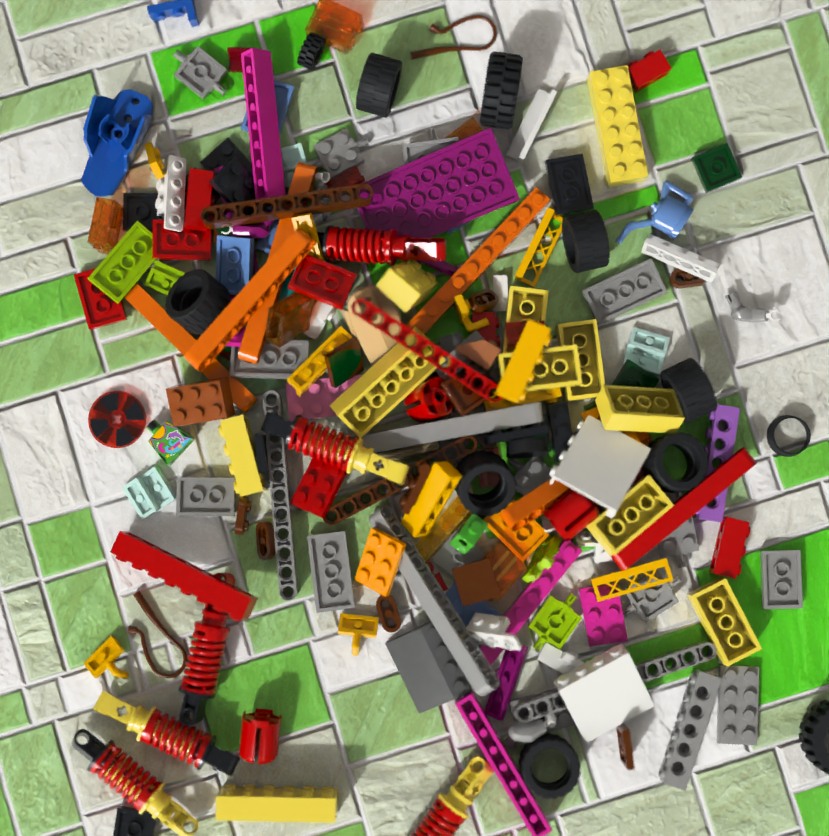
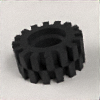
(311, 51)

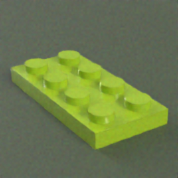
(124, 263)

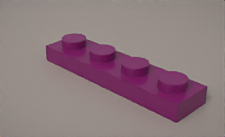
(507, 675)

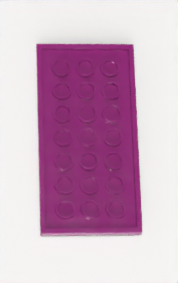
(441, 189)

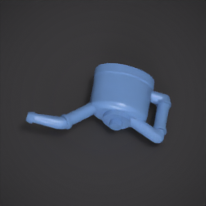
(668, 213)

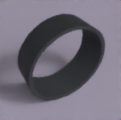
(771, 440)
(527, 448)

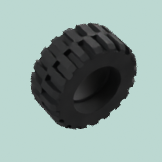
(501, 90)
(814, 736)

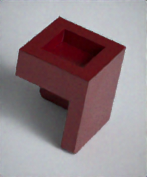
(235, 61)

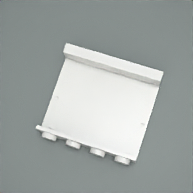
(600, 463)
(604, 692)

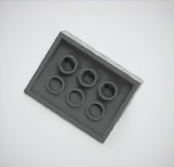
(427, 667)

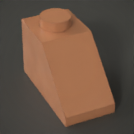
(479, 352)

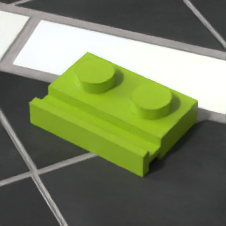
(162, 277)

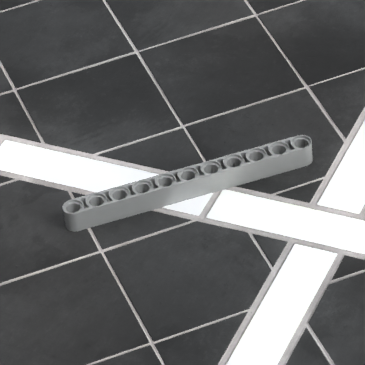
(453, 427)
(283, 504)
(438, 606)
(660, 670)

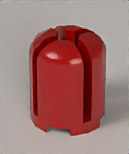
(429, 407)
(571, 513)
(269, 738)

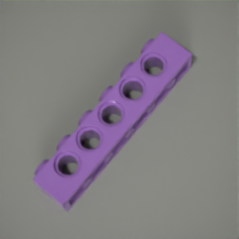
(730, 417)

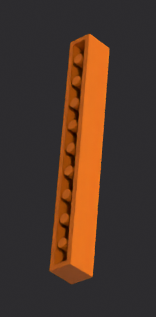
(480, 261)

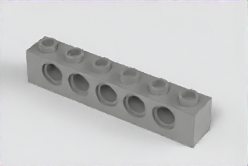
(680, 777)

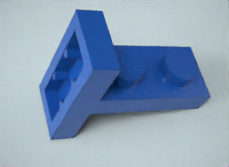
(174, 8)

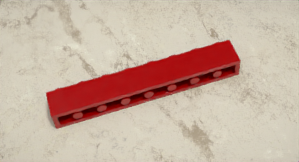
(184, 575)

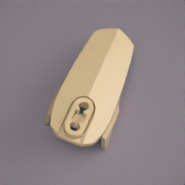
(371, 340)

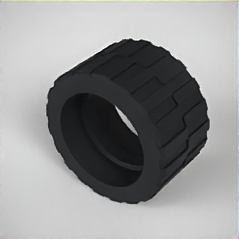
(378, 85)
(585, 241)
(196, 300)
(691, 389)
(695, 458)
(496, 499)
(566, 782)

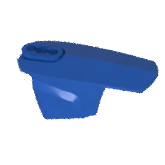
(112, 140)

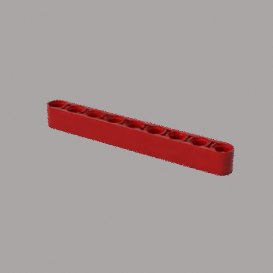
(450, 369)
(686, 507)

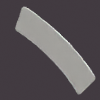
(500, 288)

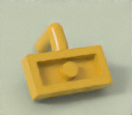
(155, 161)
(462, 310)
(358, 627)
(105, 657)

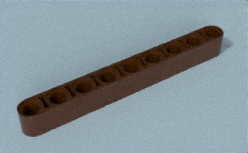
(278, 202)
(393, 487)

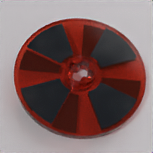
(102, 418)

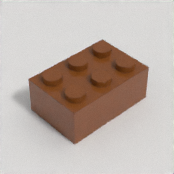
(200, 401)

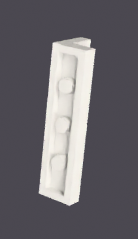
(530, 125)
(680, 258)

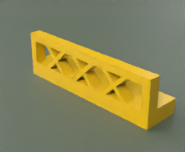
(533, 246)
(315, 365)
(643, 568)

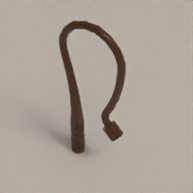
(437, 50)
(133, 630)

